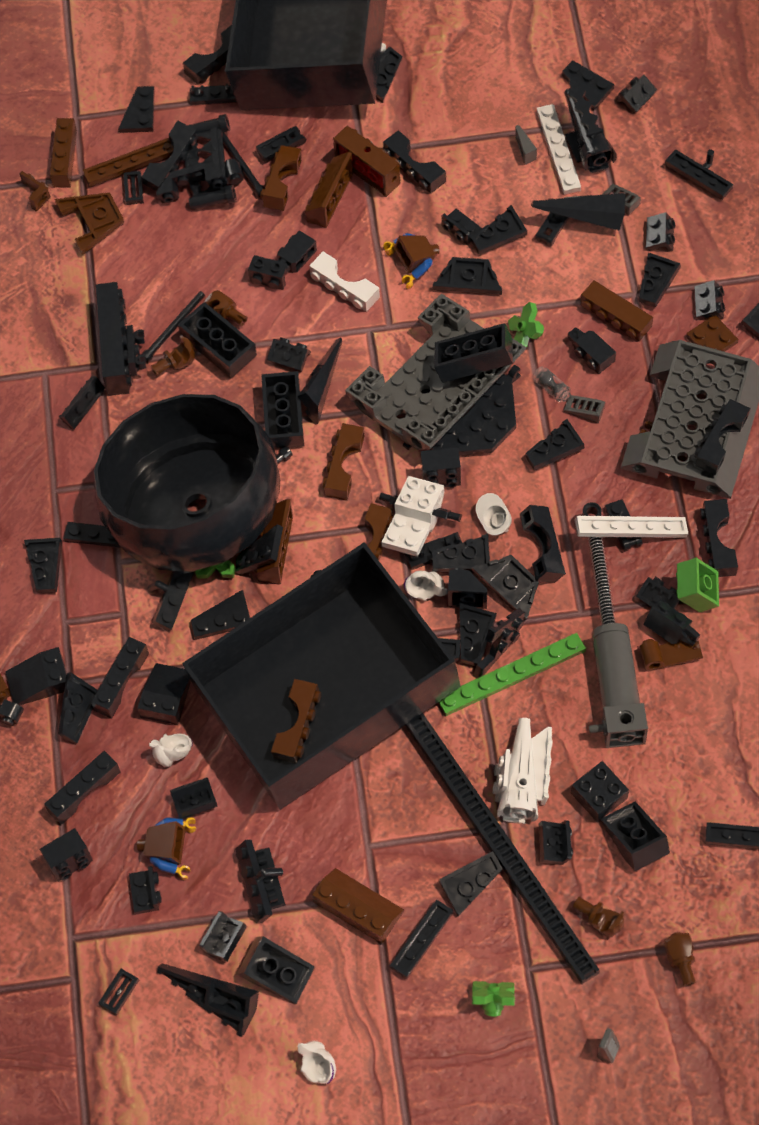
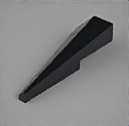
(602, 210)
(317, 388)
(227, 1000)

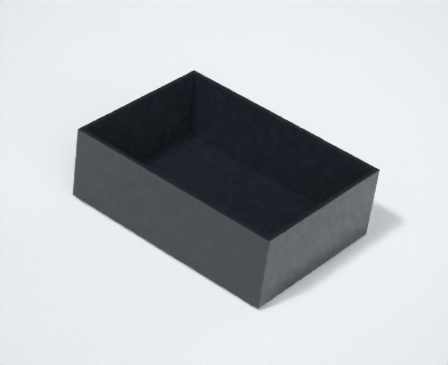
(305, 52)
(350, 637)

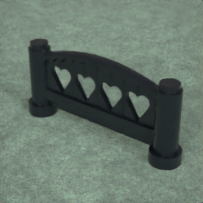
(211, 131)

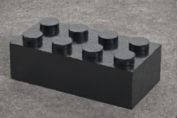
(217, 339)
(473, 353)
(283, 409)

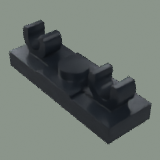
(212, 95)
(133, 350)
(82, 402)
(425, 554)
(272, 882)

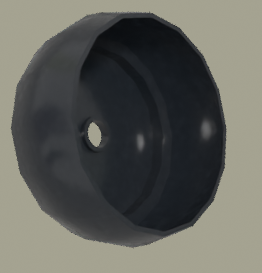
(180, 454)

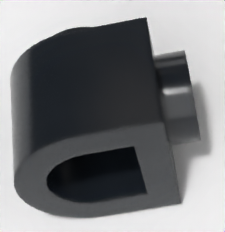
(10, 712)

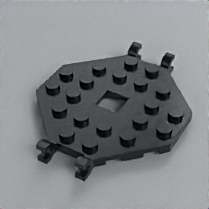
(486, 422)

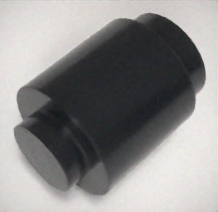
(233, 172)

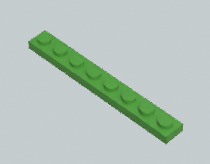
(512, 673)

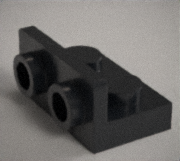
(460, 225)
(288, 354)
(654, 591)
(144, 891)

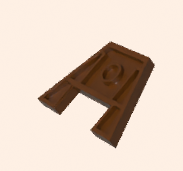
(98, 213)

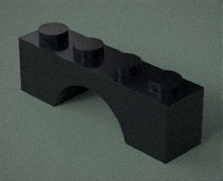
(200, 67)
(181, 138)
(428, 175)
(731, 420)
(715, 516)
(538, 523)
(111, 690)
(66, 800)

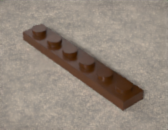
(128, 162)

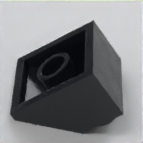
(465, 589)

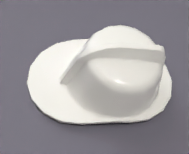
(493, 514)

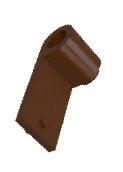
(668, 654)

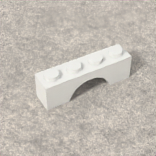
(360, 293)

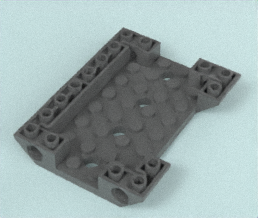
(686, 375)
(431, 413)

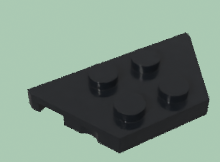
(468, 276)
(510, 582)

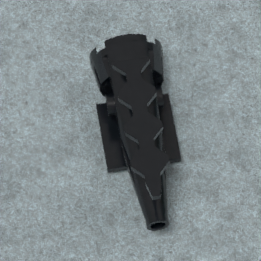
(587, 140)

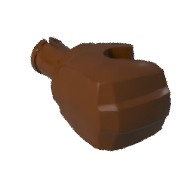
(226, 307)
(177, 359)
(603, 920)
(680, 955)

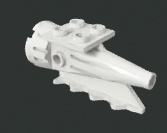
(523, 775)

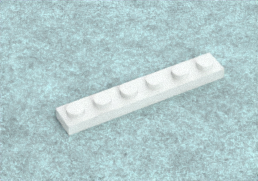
(558, 149)
(631, 526)

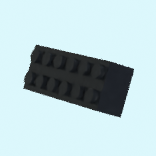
(113, 338)

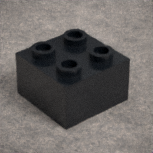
(441, 466)
(599, 791)
(66, 855)

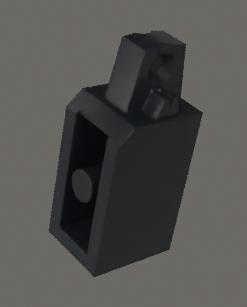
(297, 251)
(592, 349)
(671, 624)

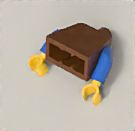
(414, 253)
(165, 844)

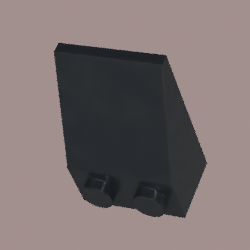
(37, 677)
(164, 694)
(636, 836)
(275, 969)

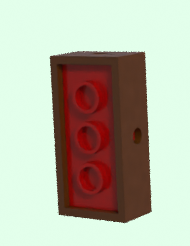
(369, 161)

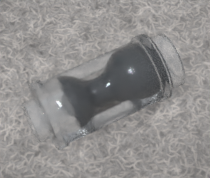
(546, 378)

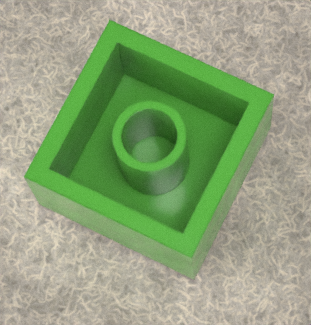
(697, 585)

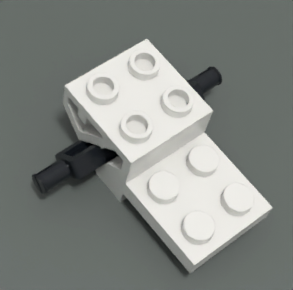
(415, 515)

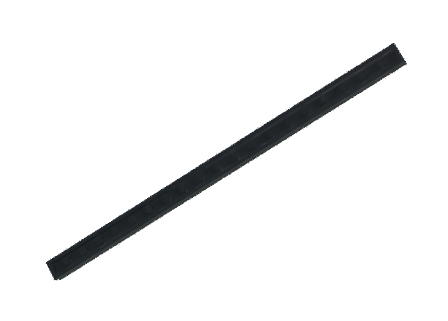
(504, 850)

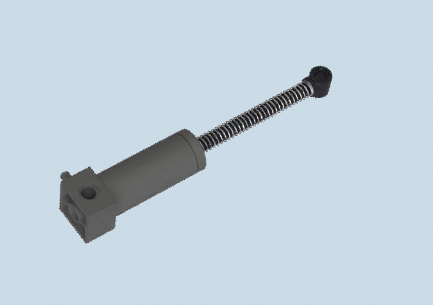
(623, 714)

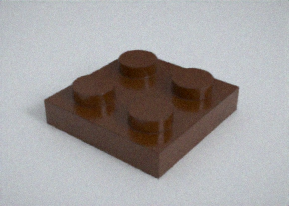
(712, 334)

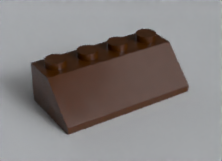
(330, 190)
(284, 517)
(357, 905)

